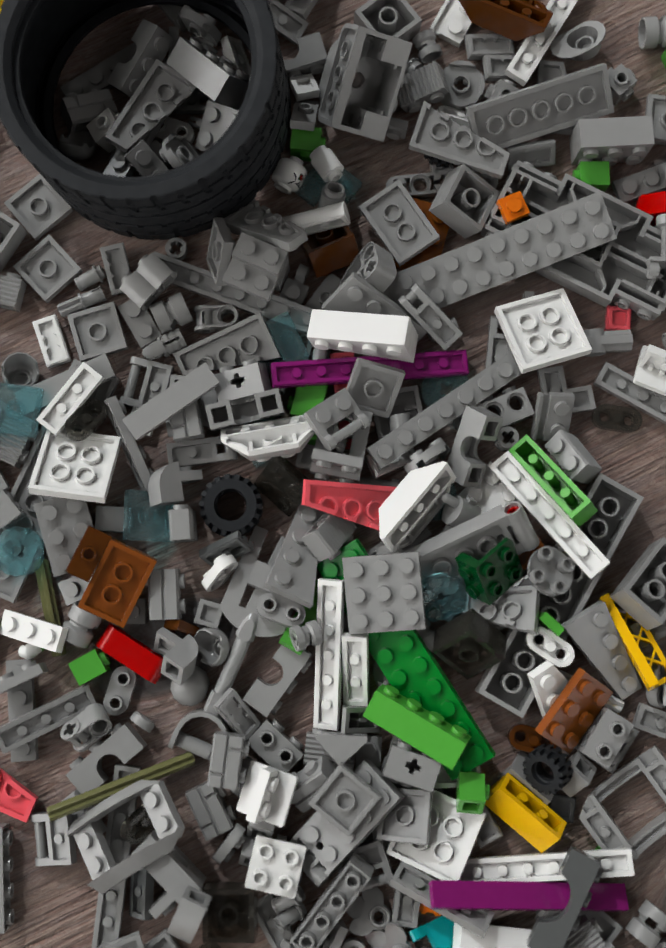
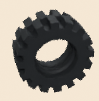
(556, 761)

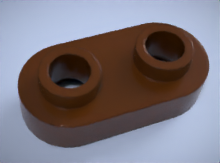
(531, 737)

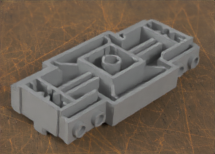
(602, 273)

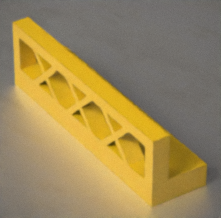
(632, 648)

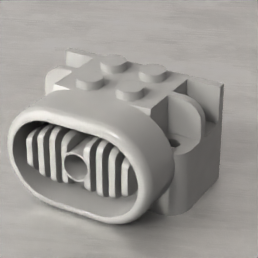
(379, 69)

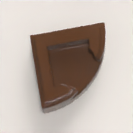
(182, 626)

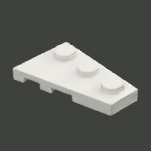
(547, 685)

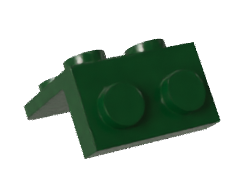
(492, 574)

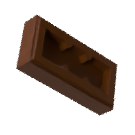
(88, 553)

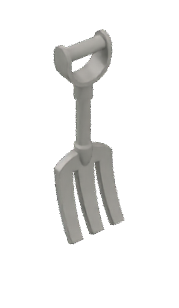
(248, 625)

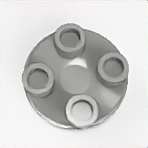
(550, 571)

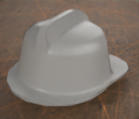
(580, 42)

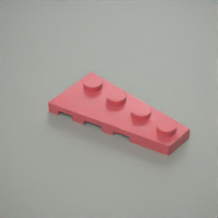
(347, 500)
(15, 798)

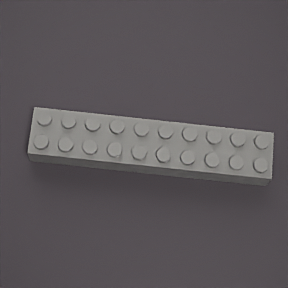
(508, 680)

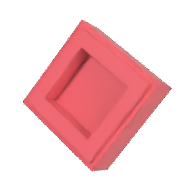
(617, 318)

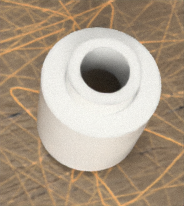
(326, 164)

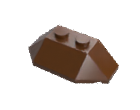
(509, 17)

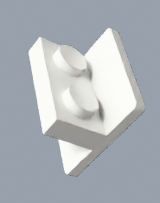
(651, 369)
(267, 794)
(275, 866)

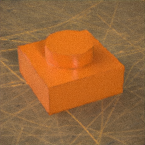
(513, 207)

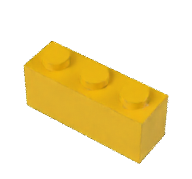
(525, 813)

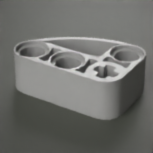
(374, 266)

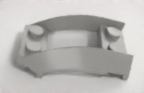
(602, 825)
(94, 847)

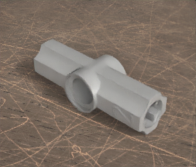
(608, 341)

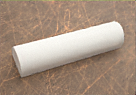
(321, 218)

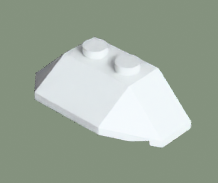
(269, 438)
(413, 504)

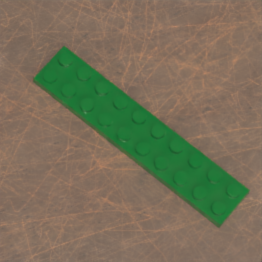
(417, 674)

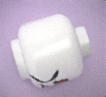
(289, 174)

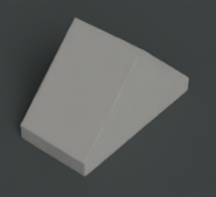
(354, 722)
(341, 745)

